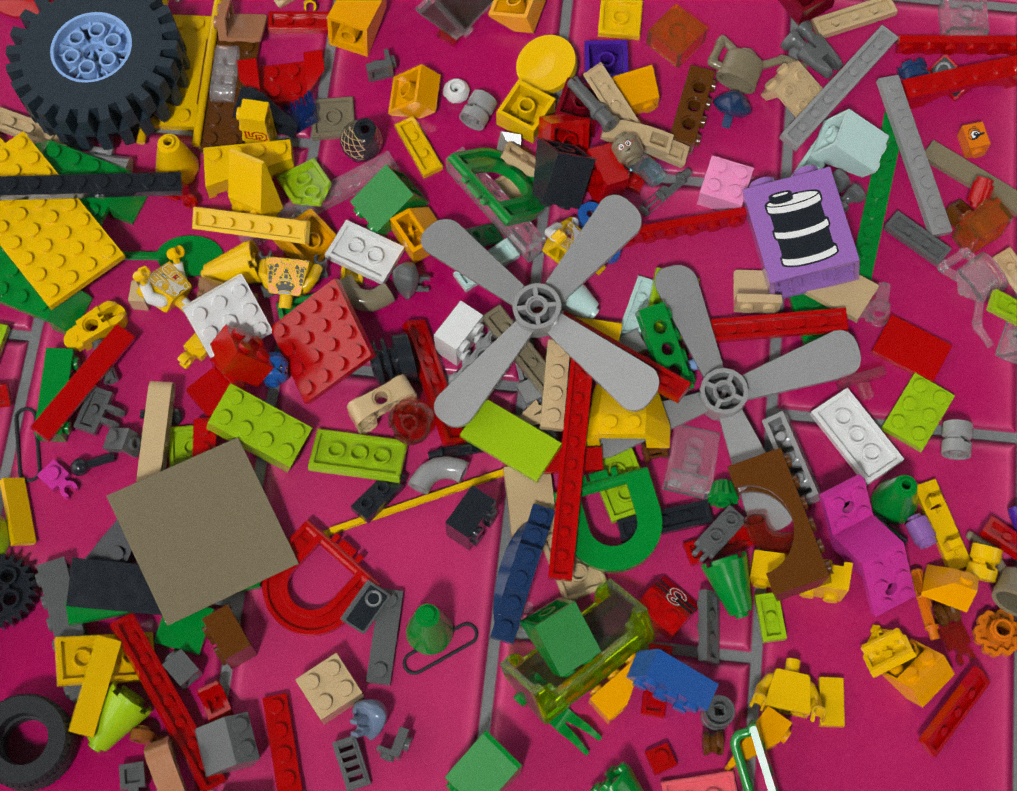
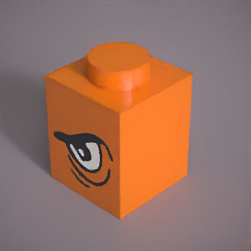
(973, 140)

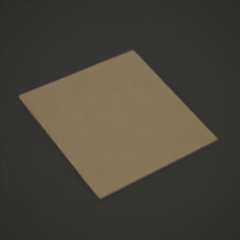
(202, 530)

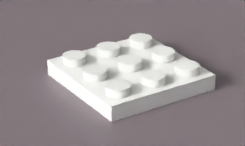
(230, 305)

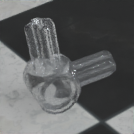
(879, 304)

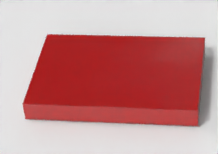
(911, 348)

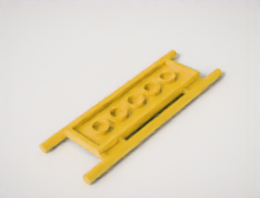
(200, 41)

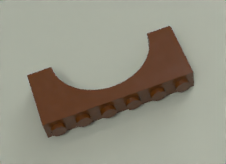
(804, 565)

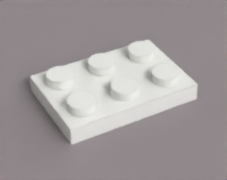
(364, 252)

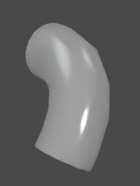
(438, 469)

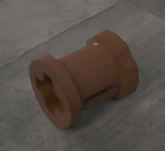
(653, 453)

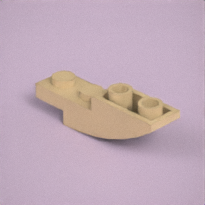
(653, 140)

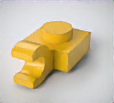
(194, 350)

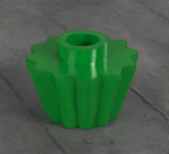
(723, 494)

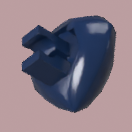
(732, 105)

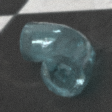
(648, 170)

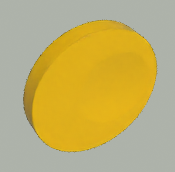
(547, 63)

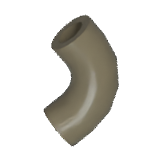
(367, 300)

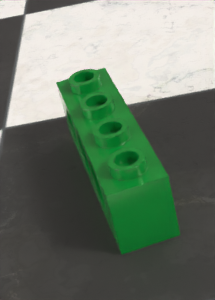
(661, 314)

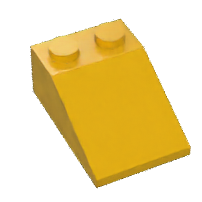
(251, 186)

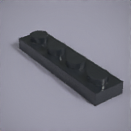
(673, 519)

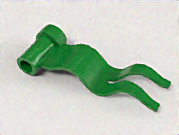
(559, 721)

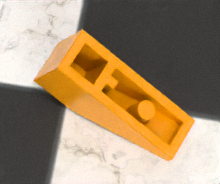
(773, 730)

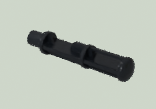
(455, 451)

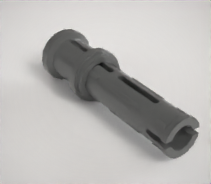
(598, 110)

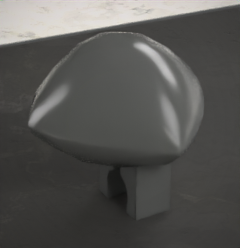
(408, 280)

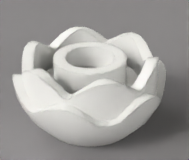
(456, 96)

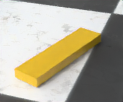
(94, 686)

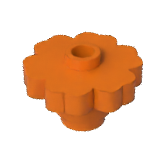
(996, 633)

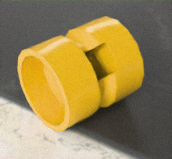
(984, 562)

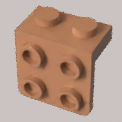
(238, 27)

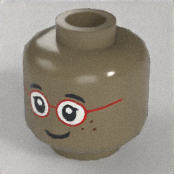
(627, 149)

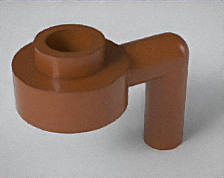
(144, 735)

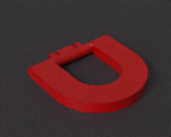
(321, 620)

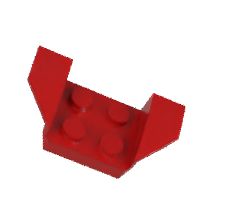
(283, 81)

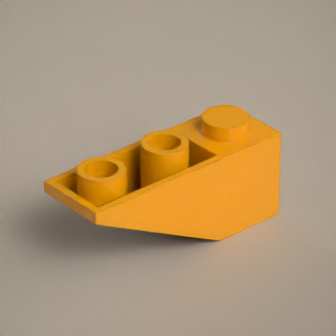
(614, 695)

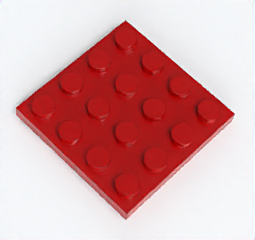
(322, 341)

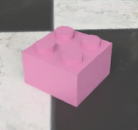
(724, 184)

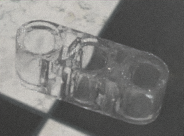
(224, 73)

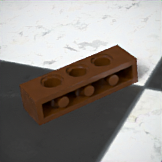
(697, 80)

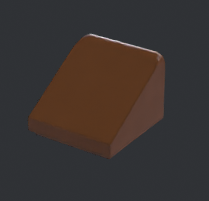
(955, 210)

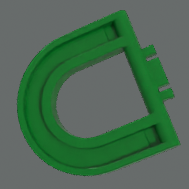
(488, 160)
(649, 522)

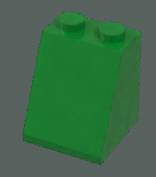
(386, 197)
(561, 636)
(484, 767)

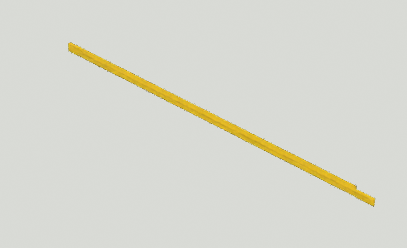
(418, 501)

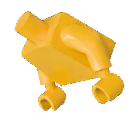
(789, 692)

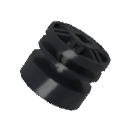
(393, 359)

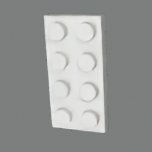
(856, 436)

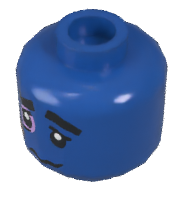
(279, 373)

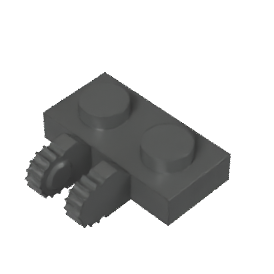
(94, 411)

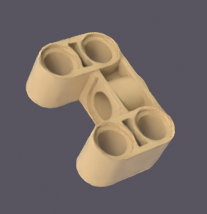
(365, 410)

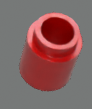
(980, 190)

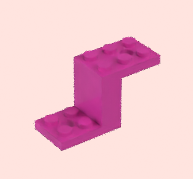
(868, 545)

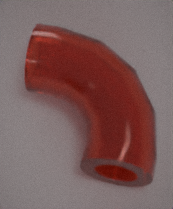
(764, 537)

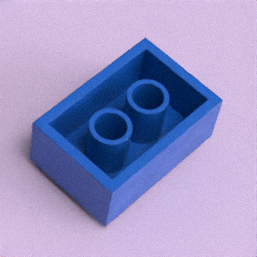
(672, 681)

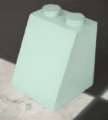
(850, 144)

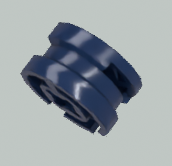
(912, 69)

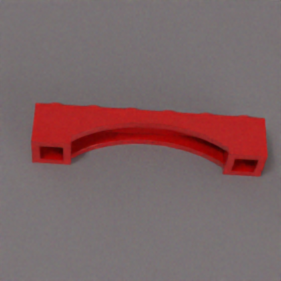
(928, 87)

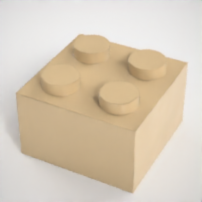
(329, 688)

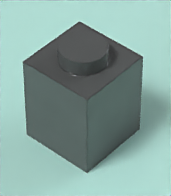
(181, 668)

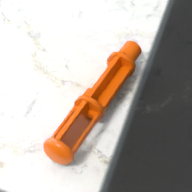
(924, 605)

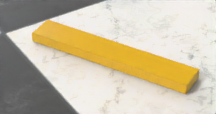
(251, 225)

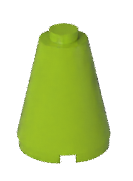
(119, 715)

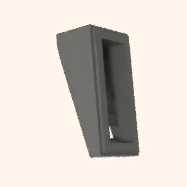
(337, 745)

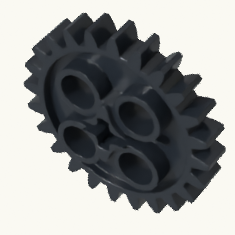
(20, 586)

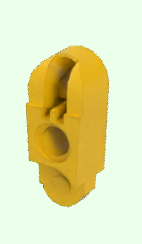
(79, 335)

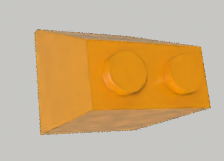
(355, 24)

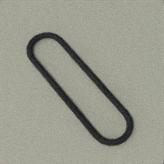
(18, 445)
(444, 657)

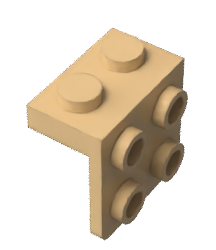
(793, 87)
(752, 295)

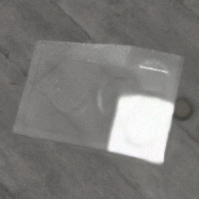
(691, 461)

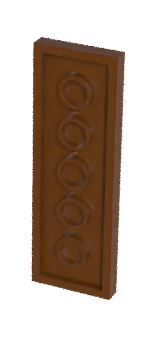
(219, 125)

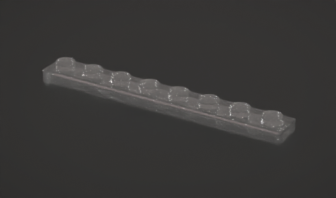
(340, 190)

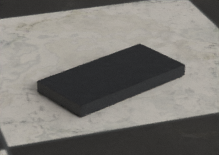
(109, 587)

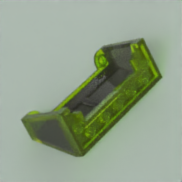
(620, 629)

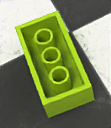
(259, 427)

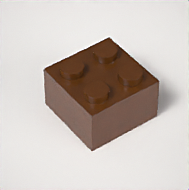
(231, 641)

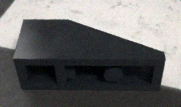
(282, 122)

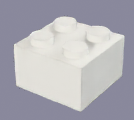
(459, 333)

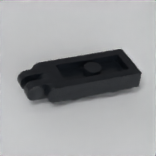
(377, 498)

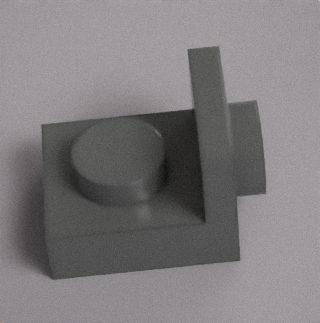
(381, 69)

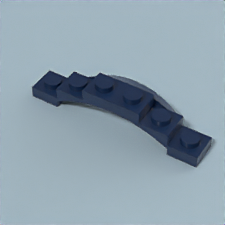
(518, 572)

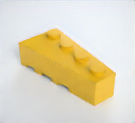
(276, 155)
(766, 561)

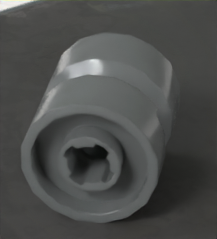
(718, 714)

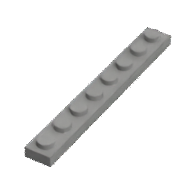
(838, 88)
(914, 156)

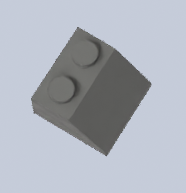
(227, 744)

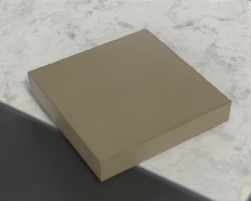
(332, 117)

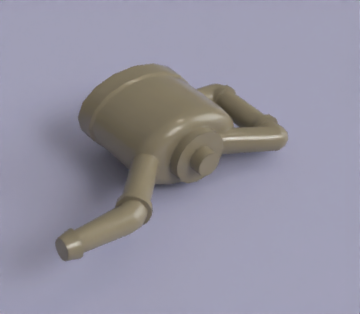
(741, 66)
(1005, 591)

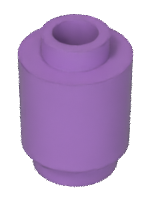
(921, 531)

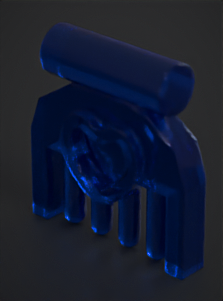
(302, 114)

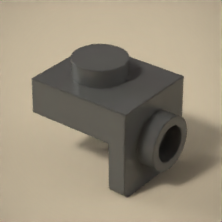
(123, 441)
(401, 744)

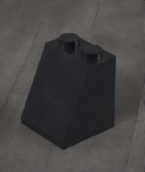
(561, 174)

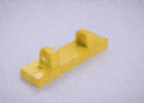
(948, 538)

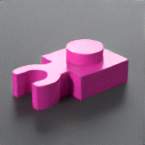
(56, 477)

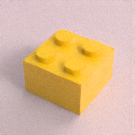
(522, 110)

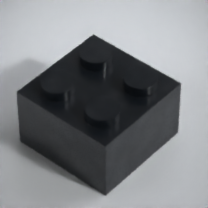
(471, 518)

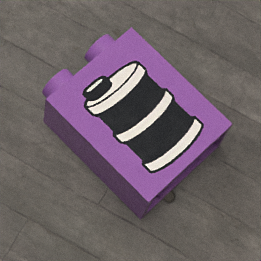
(801, 232)

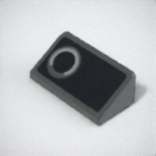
(366, 606)

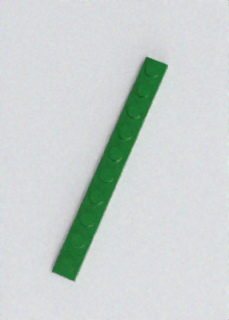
(876, 204)

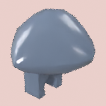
(369, 717)

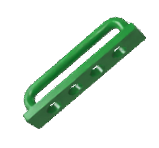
(753, 730)

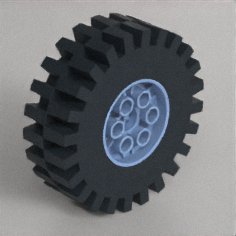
(107, 94)

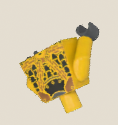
(289, 276)

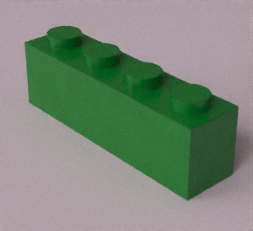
(58, 369)

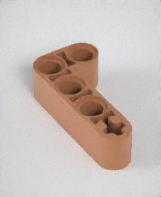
(163, 765)

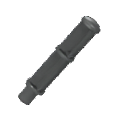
(665, 192)

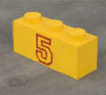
(256, 121)

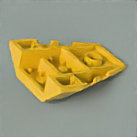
(611, 420)

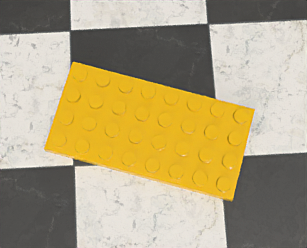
(51, 239)

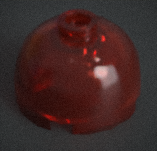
(412, 421)

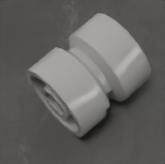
(478, 110)
(956, 441)

